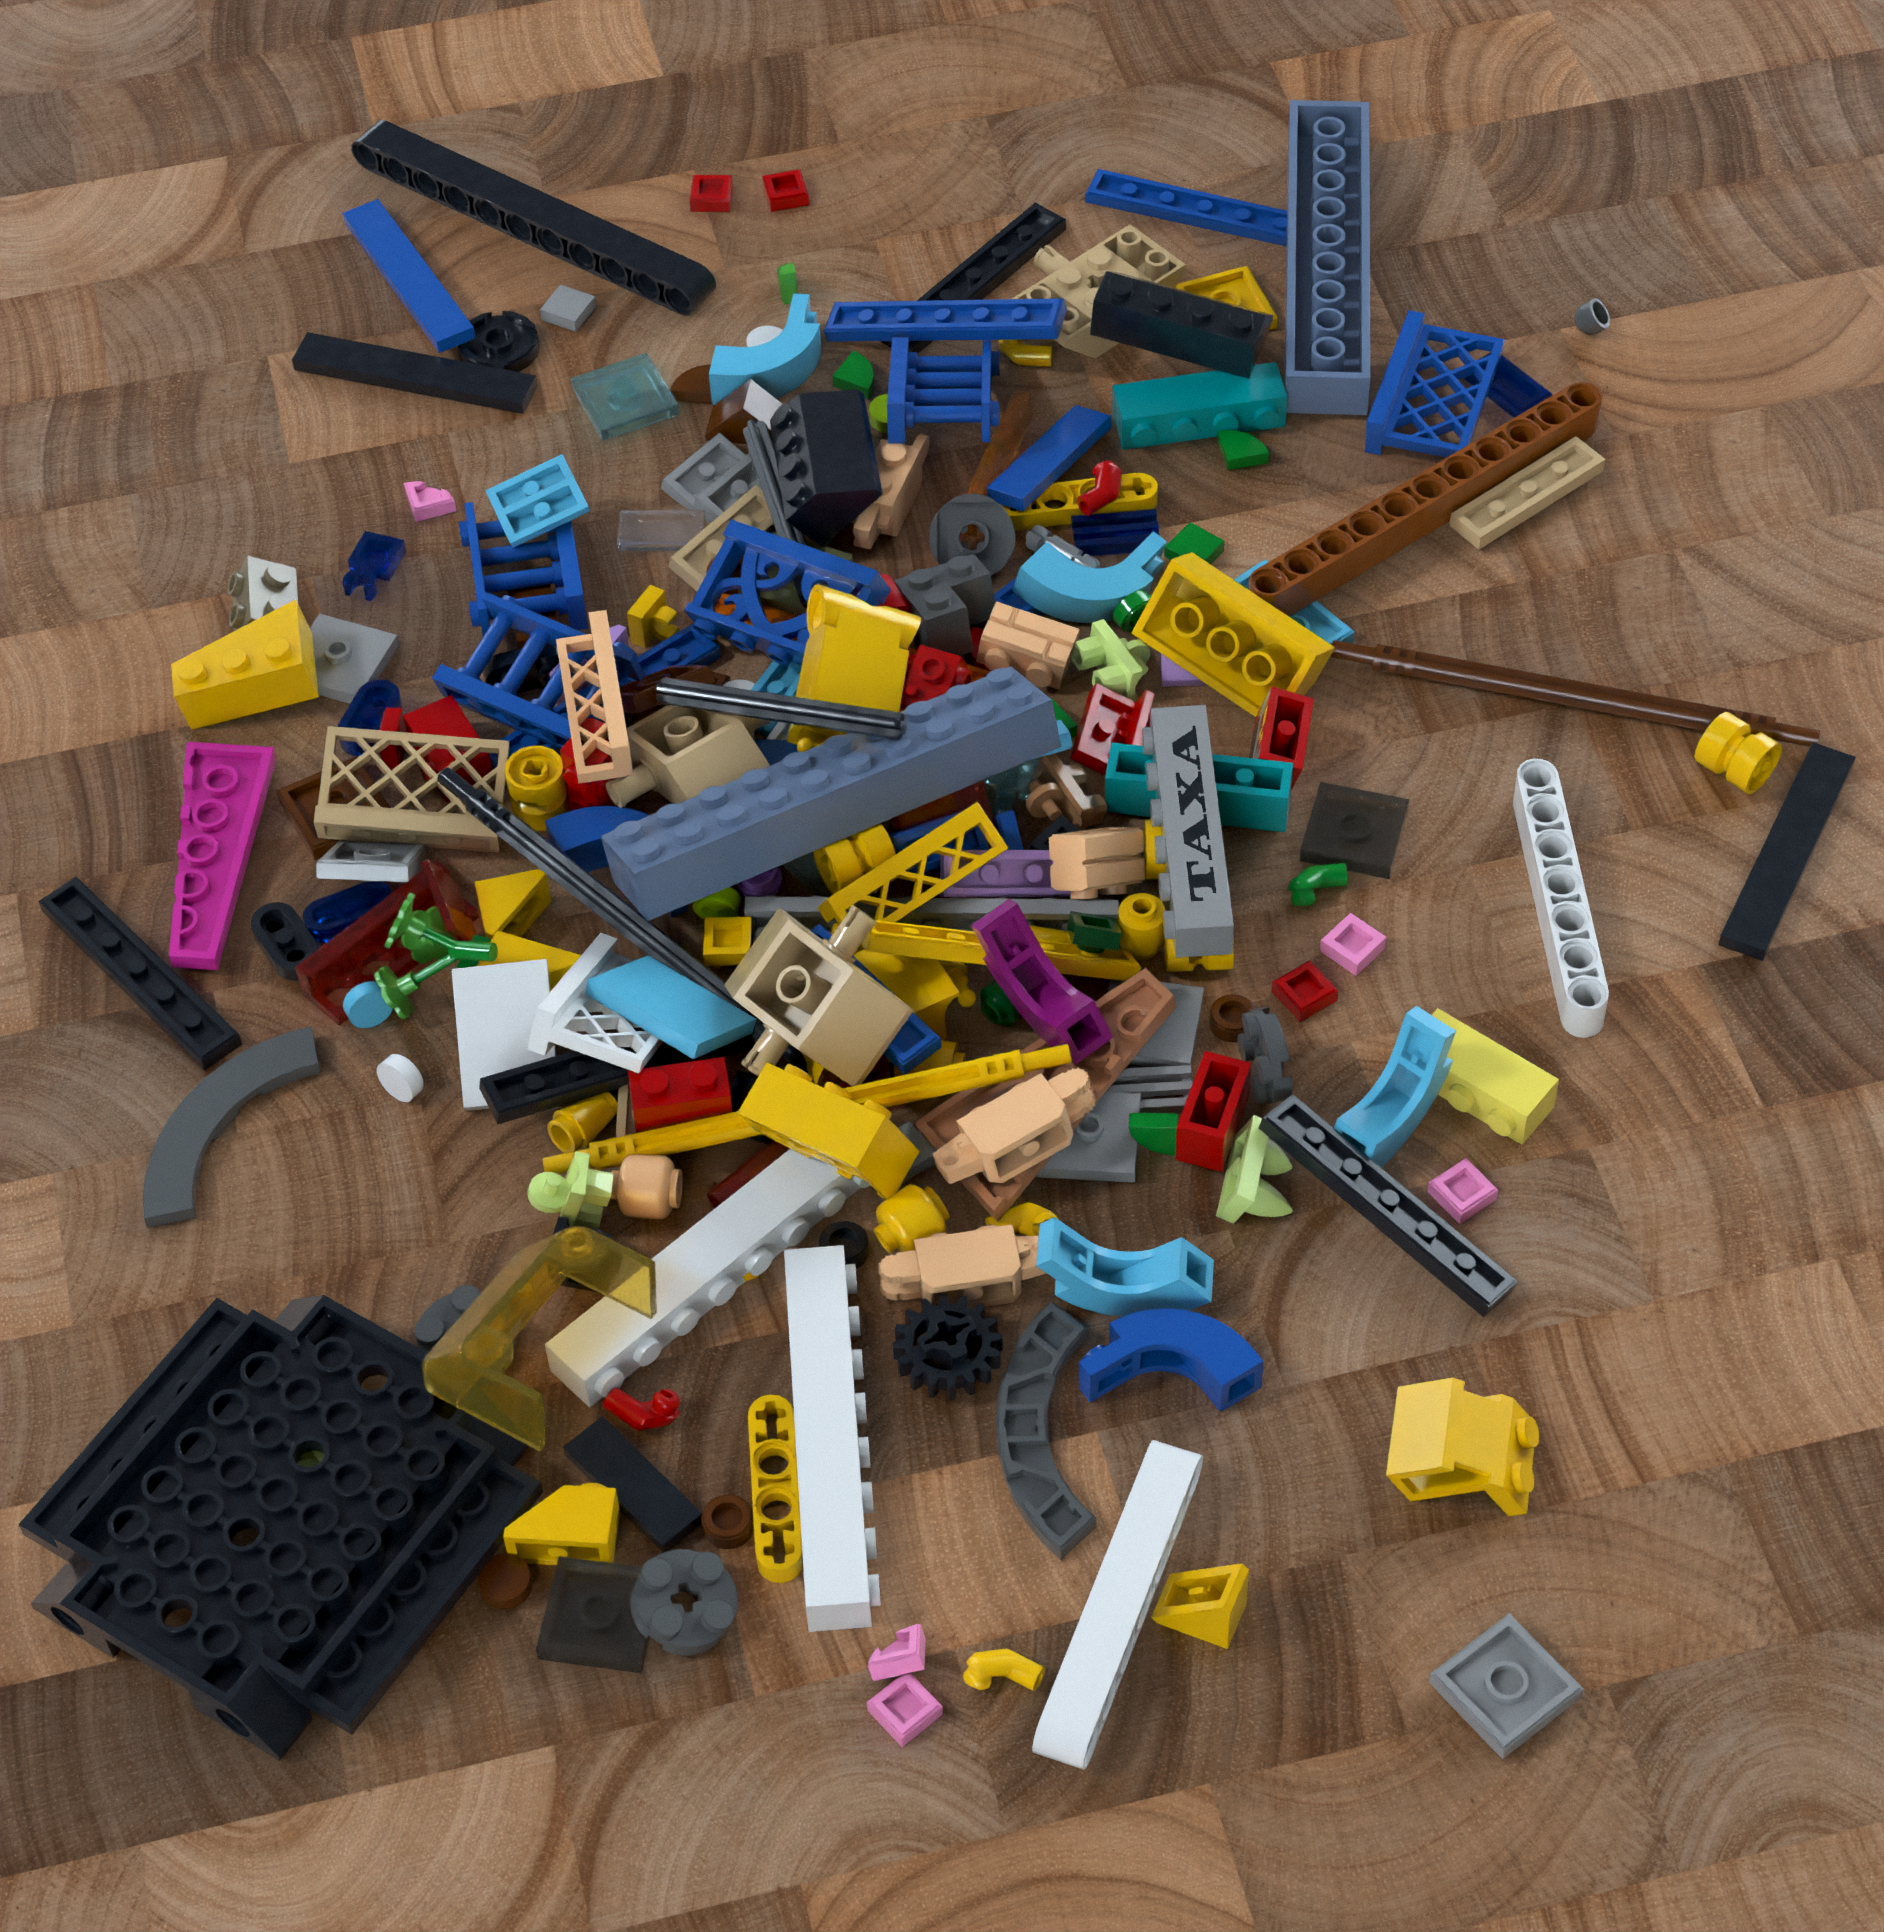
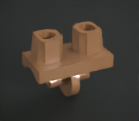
(1061, 792)

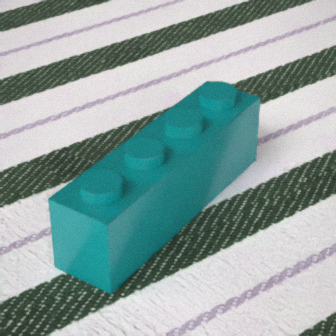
(1198, 406)
(1248, 789)

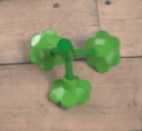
(427, 939)

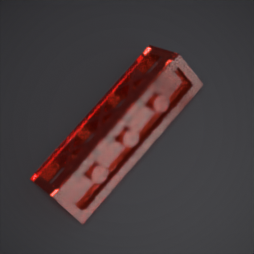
(360, 944)

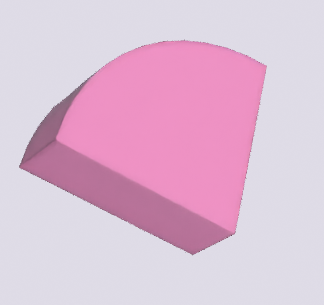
(428, 501)
(901, 1656)

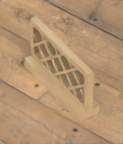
(398, 824)

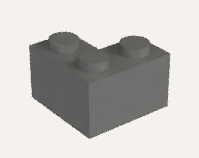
(949, 602)

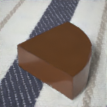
(693, 385)

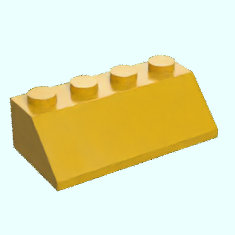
(1229, 635)

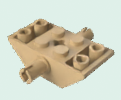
(1079, 281)
(686, 752)
(816, 997)

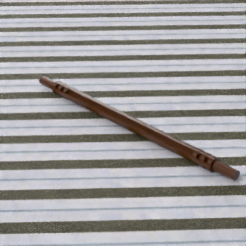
(1562, 691)

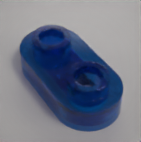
(364, 713)
(337, 911)

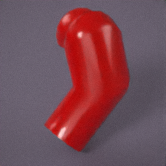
(1106, 488)

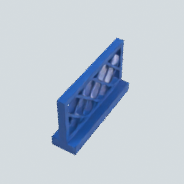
(1403, 373)

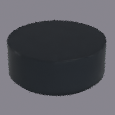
(852, 1237)

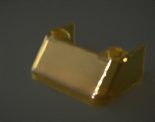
(478, 1348)

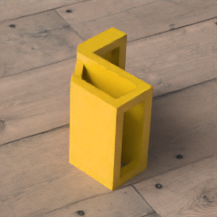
(1461, 1444)

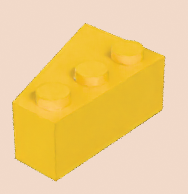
(248, 670)
(829, 1127)

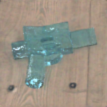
(1009, 782)

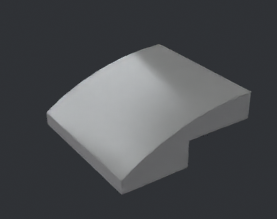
(712, 478)

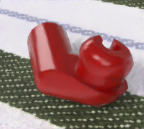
(643, 1415)

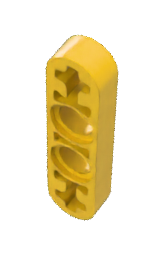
(1071, 490)
(775, 1487)

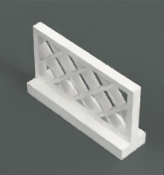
(568, 1009)

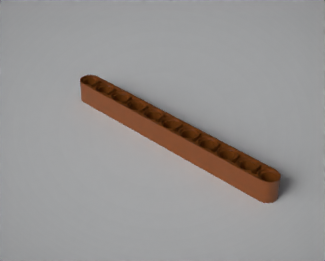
(1424, 501)

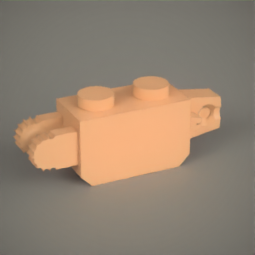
(900, 482)
(1017, 1128)
(975, 1264)

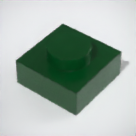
(1093, 932)

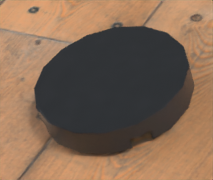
(502, 341)

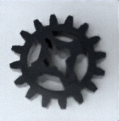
(945, 1350)

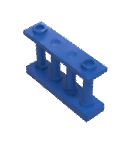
(940, 389)
(561, 573)
(501, 701)

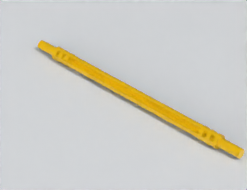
(886, 1092)

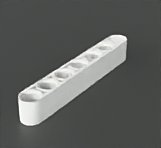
(1560, 899)
(1117, 1605)

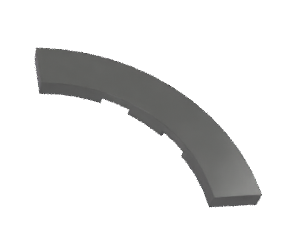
(206, 1112)
(1023, 1432)

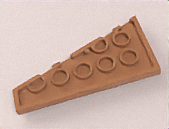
(1133, 1016)

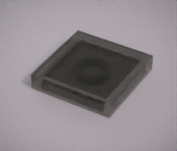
(1354, 830)
(591, 1617)

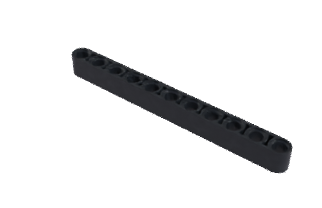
(534, 217)

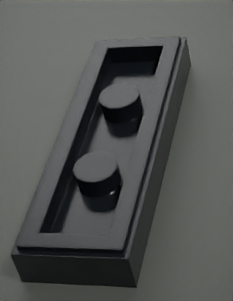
(641, 1489)

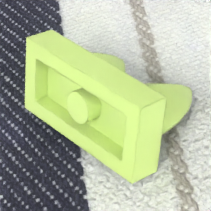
(1242, 1186)

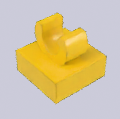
(651, 618)
(726, 940)

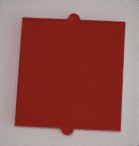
(449, 902)

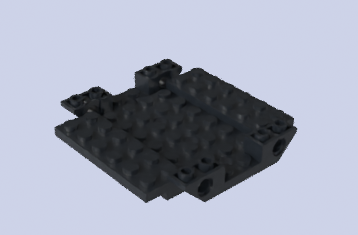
(348, 1552)

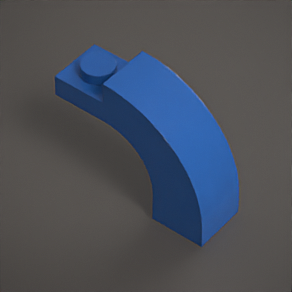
(580, 832)
(1175, 1343)

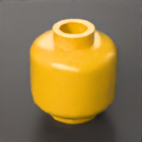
(909, 1216)

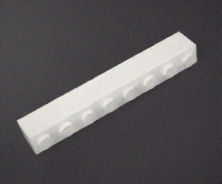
(699, 1272)
(828, 1440)

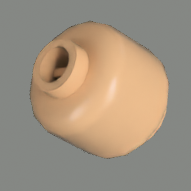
(647, 1186)

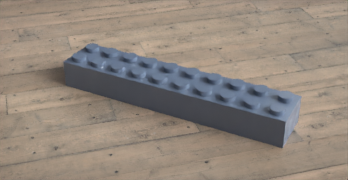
(1327, 258)
(829, 793)

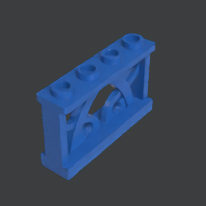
(761, 552)

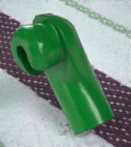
(1313, 878)

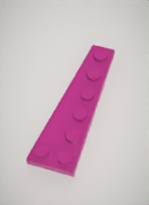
(219, 823)

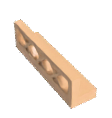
(609, 694)

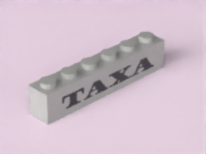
(1190, 832)

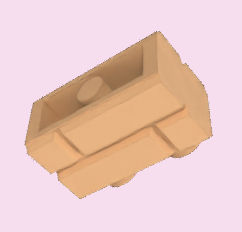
(1029, 644)
(1097, 860)

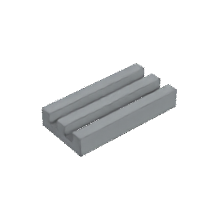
(1156, 1082)

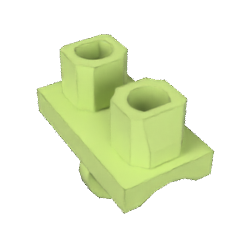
(1117, 660)
(576, 1196)

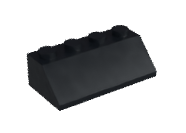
(1179, 323)
(825, 461)

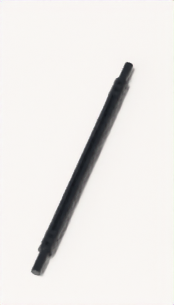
(594, 894)

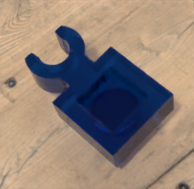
(373, 559)

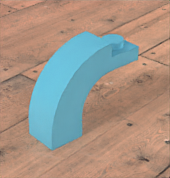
(775, 365)
(1086, 593)
(1403, 1091)
(1123, 1281)

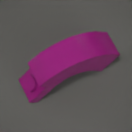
(1036, 987)

